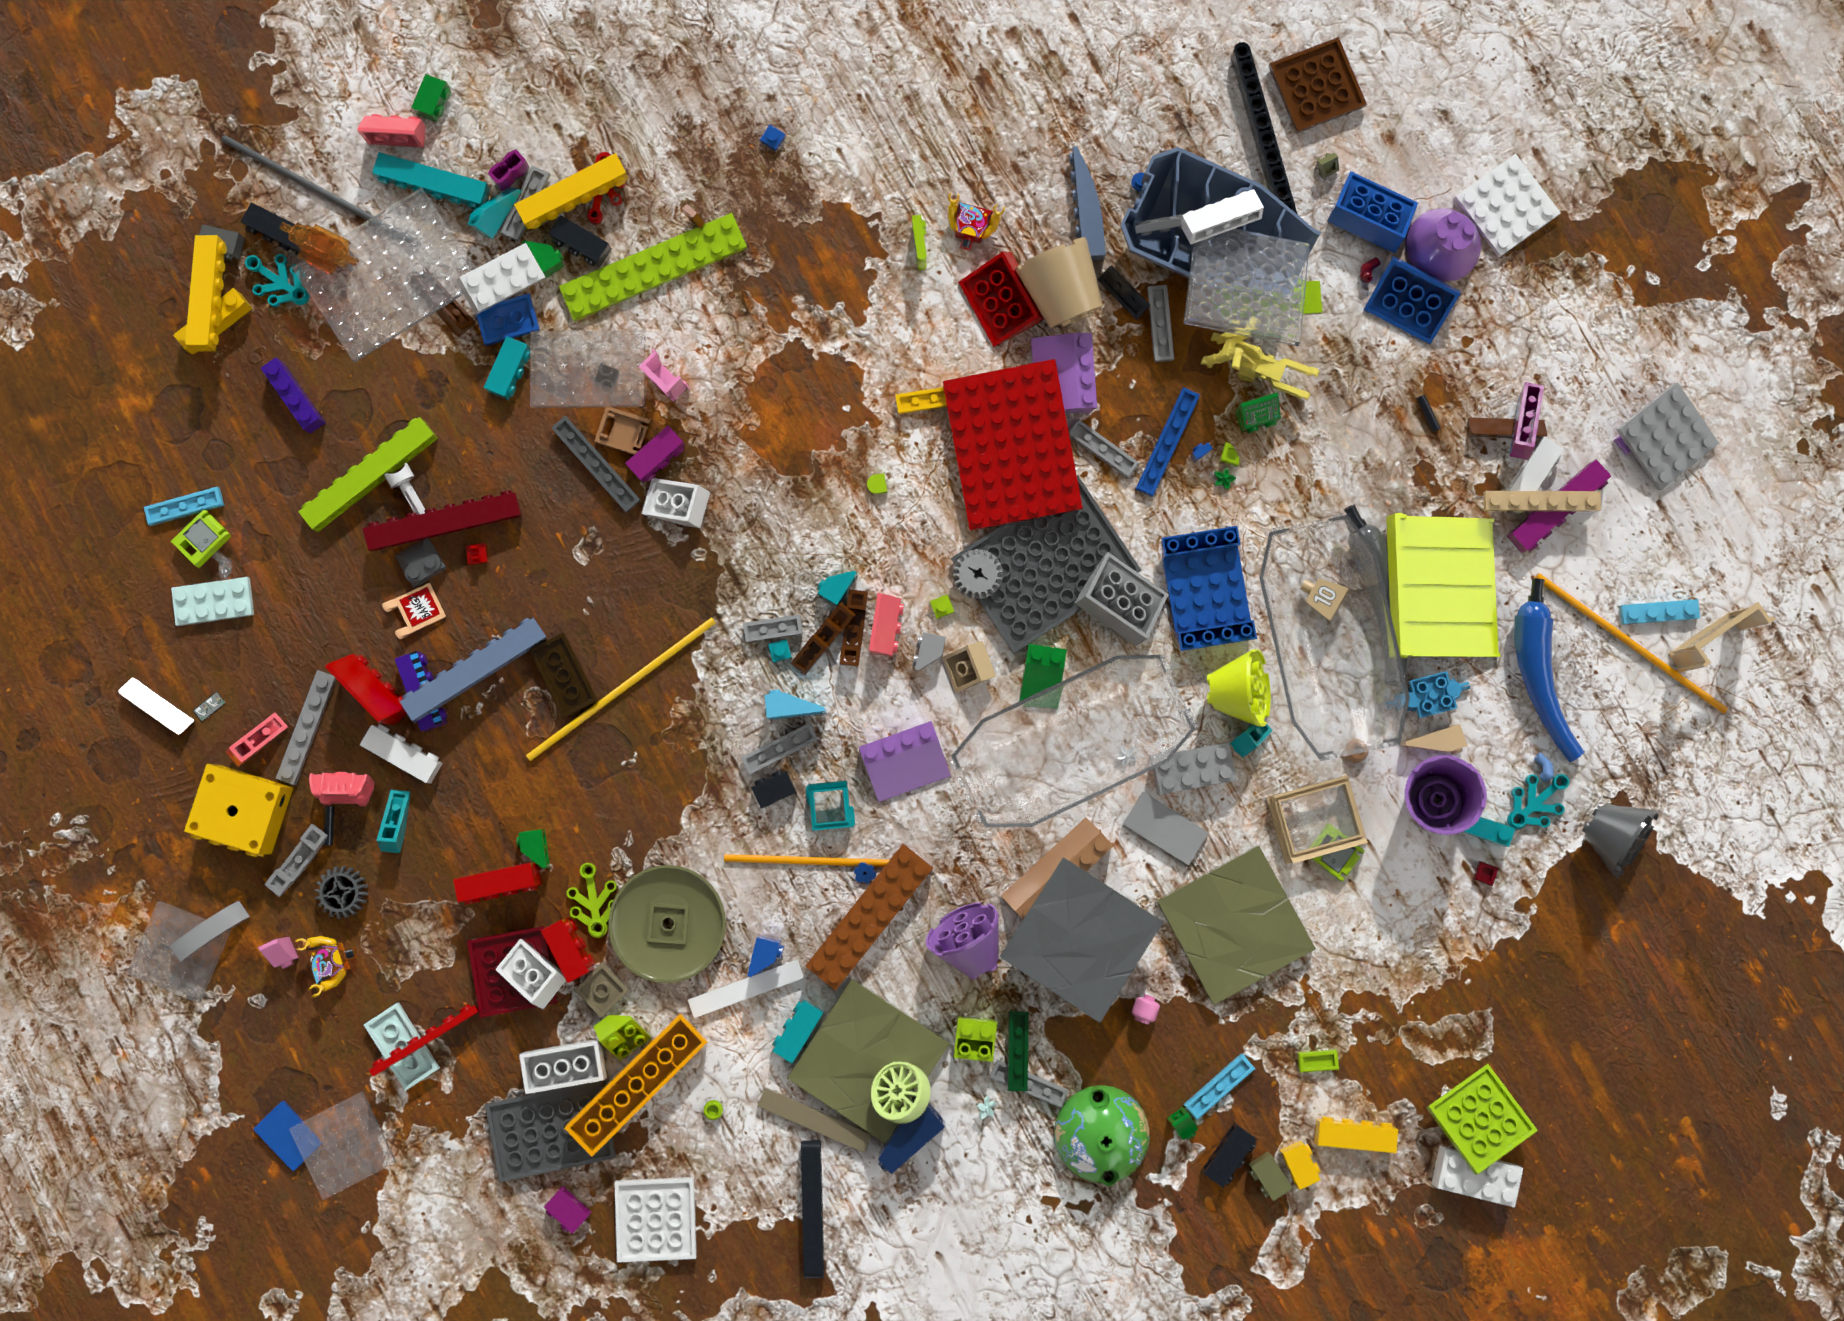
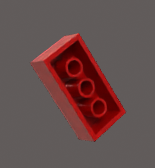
(492, 883)

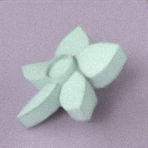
(986, 1108)

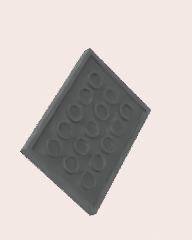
(531, 1133)

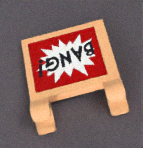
(418, 609)

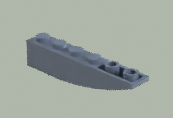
(1088, 206)

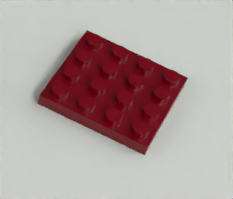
(492, 990)

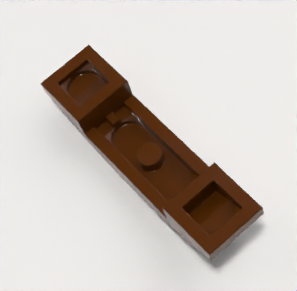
(854, 630)

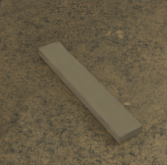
(815, 1120)

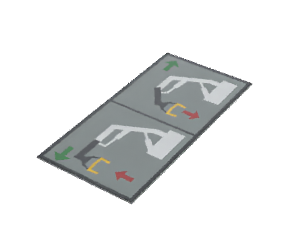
(209, 706)

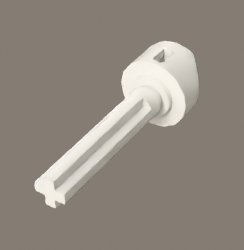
(402, 479)

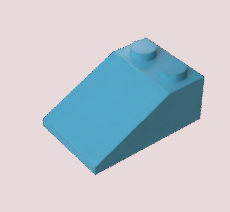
(783, 705)

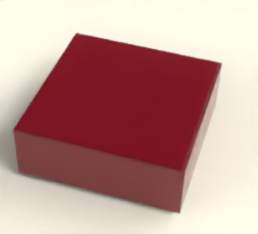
(1485, 873)

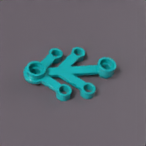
(280, 282)
(1535, 803)

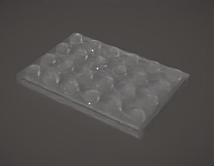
(587, 369)

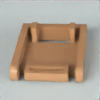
(626, 431)

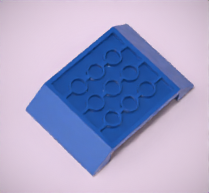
(1207, 588)

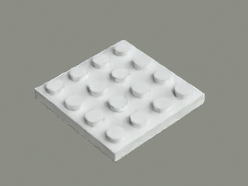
(1507, 205)
(655, 1219)

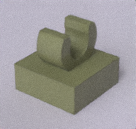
(1328, 164)

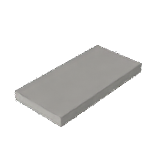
(1165, 828)

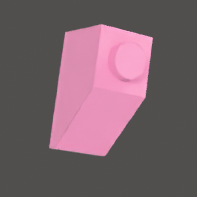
(279, 952)

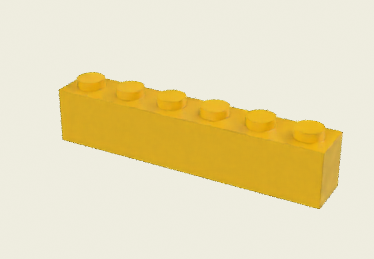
(571, 191)
(205, 293)

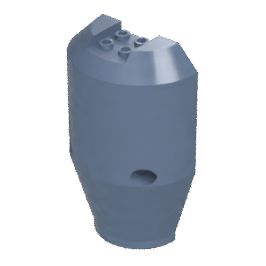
(1186, 182)

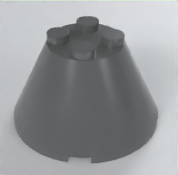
(1619, 834)

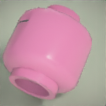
(1145, 1009)

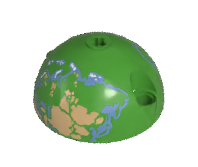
(1083, 1127)

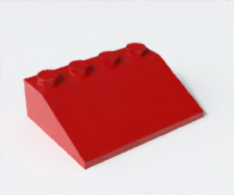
(1000, 299)
(368, 688)

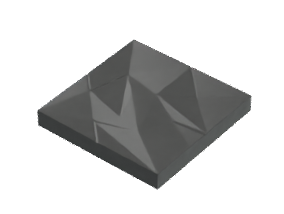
(1081, 939)

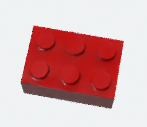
(568, 949)

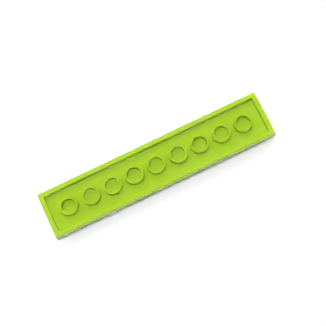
(652, 267)

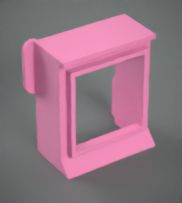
(662, 378)

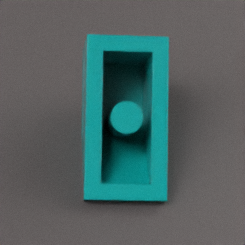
(836, 587)
(1250, 739)

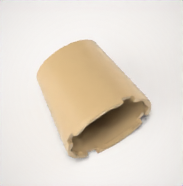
(1062, 283)

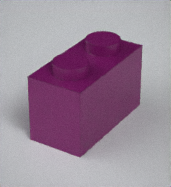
(567, 1210)

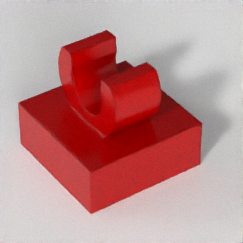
(477, 554)

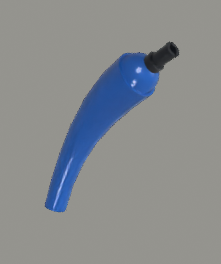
(1534, 655)

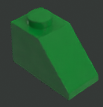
(547, 259)
(534, 846)
(1183, 1124)

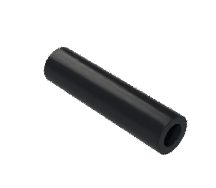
(1428, 413)
(329, 824)

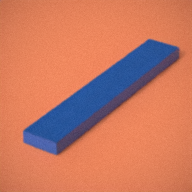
(1167, 442)

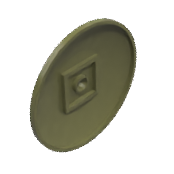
(639, 931)

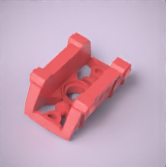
(342, 788)

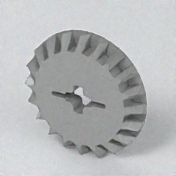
(979, 587)

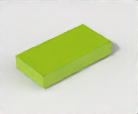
(1318, 1060)

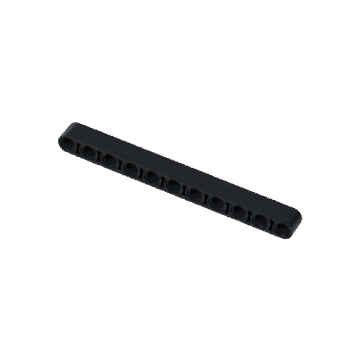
(1258, 132)

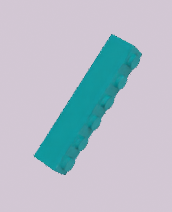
(432, 180)

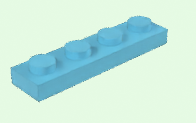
(1659, 612)

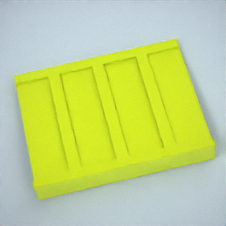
(1442, 586)

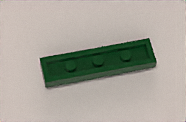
(1018, 1051)

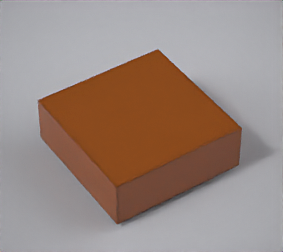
(693, 216)

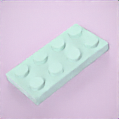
(212, 601)
(394, 1030)

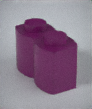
(508, 170)

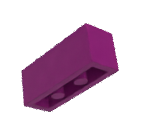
(656, 454)

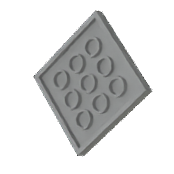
(1667, 436)

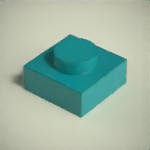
(780, 650)

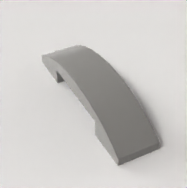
(297, 861)
(209, 930)

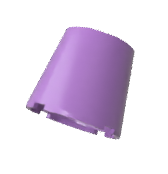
(1458, 787)

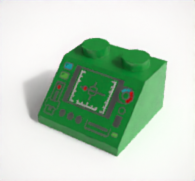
(1258, 413)

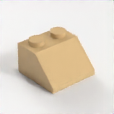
(968, 666)

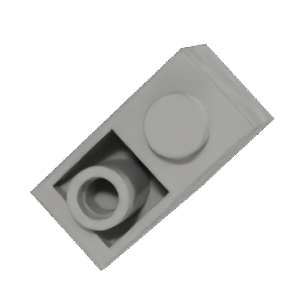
(930, 650)

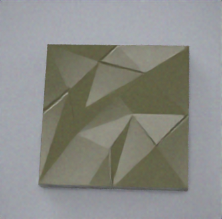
(1235, 924)
(854, 1045)

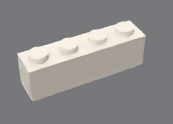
(1222, 216)
(1537, 468)
(401, 754)

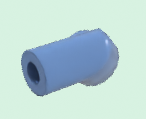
(1547, 767)

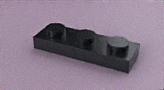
(1124, 292)

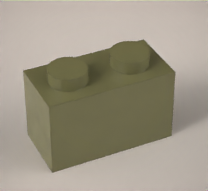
(1270, 1176)

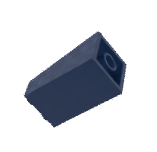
(909, 1139)

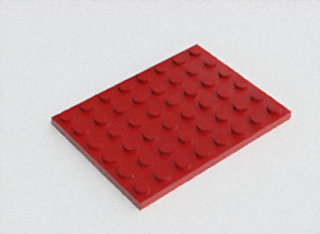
(1012, 445)

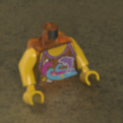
(327, 961)

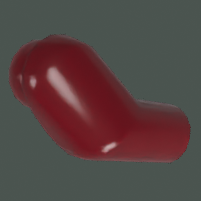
(1366, 270)

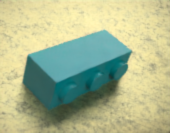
(508, 368)
(797, 1030)

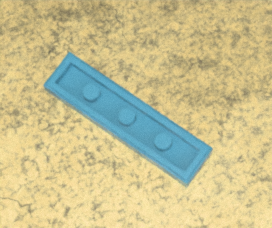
(183, 506)
(1219, 1086)

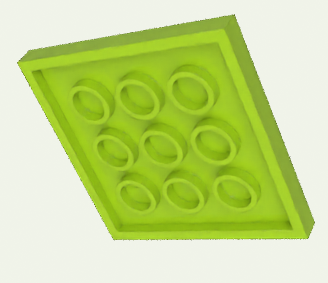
(1481, 1119)

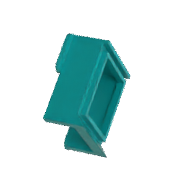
(830, 786)

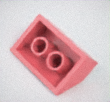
(393, 131)
(886, 625)

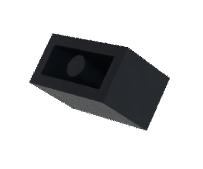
(774, 789)

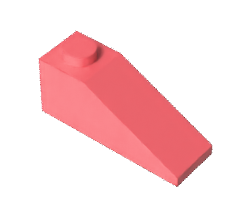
(256, 739)

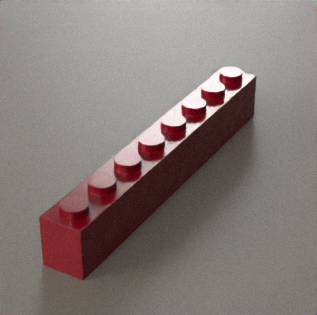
(442, 521)

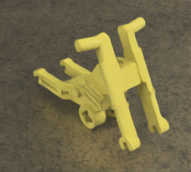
(1254, 363)

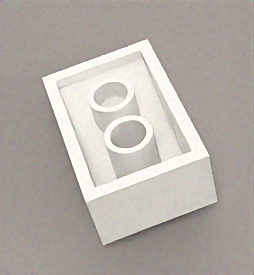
(676, 502)
(531, 974)

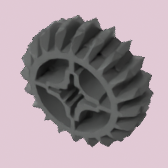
(343, 899)

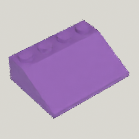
(1074, 367)
(905, 761)

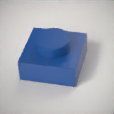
(772, 137)
(1200, 451)

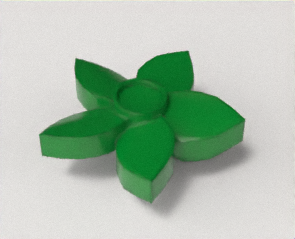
(1224, 478)

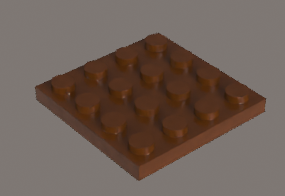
(1317, 85)

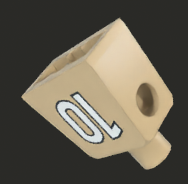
(1325, 596)

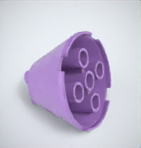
(1443, 244)
(967, 939)

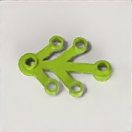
(592, 903)

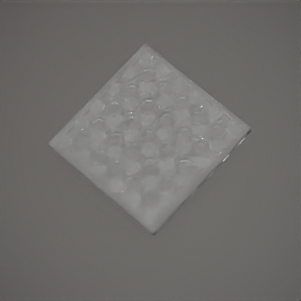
(1248, 285)

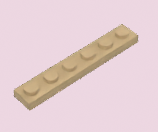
(1542, 501)

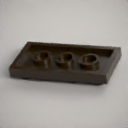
(563, 675)

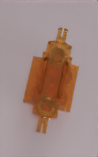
(320, 247)

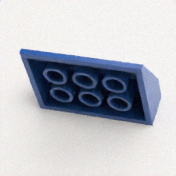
(1372, 212)
(1412, 300)

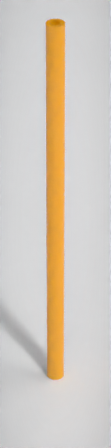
(803, 860)

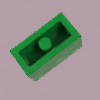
(431, 98)

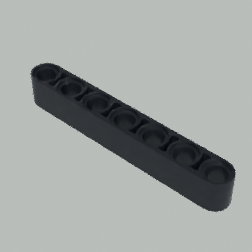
(812, 1209)

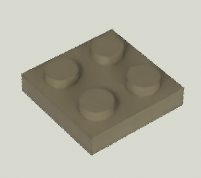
(602, 989)

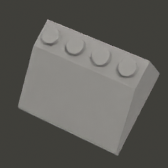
(1122, 599)

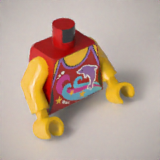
(972, 222)

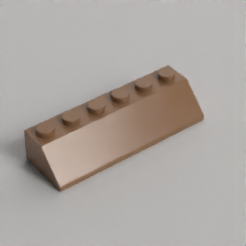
(1081, 846)

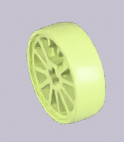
(900, 1092)

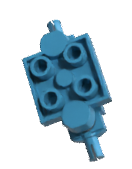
(1434, 694)

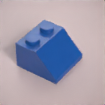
(765, 953)

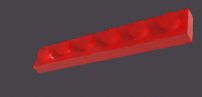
(416, 1043)

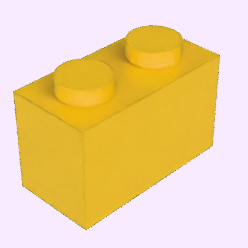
(1300, 1164)

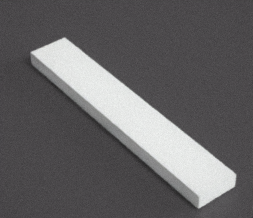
(746, 988)

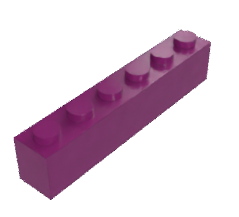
(1540, 523)

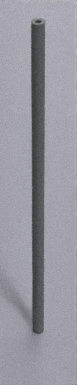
(297, 178)

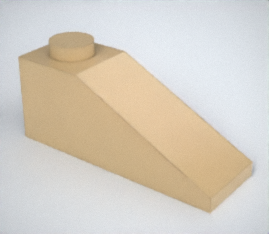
(1444, 740)

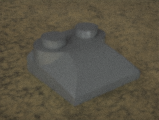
(420, 562)

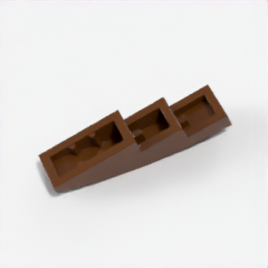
(823, 638)

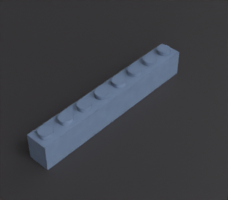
(473, 670)

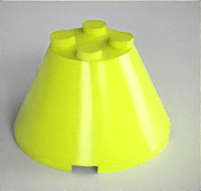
(1242, 689)

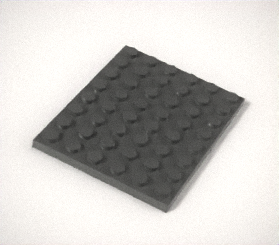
(1046, 568)

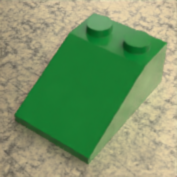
(1042, 669)

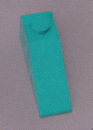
(490, 215)
(394, 822)
(1492, 832)

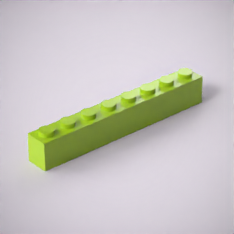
(368, 474)

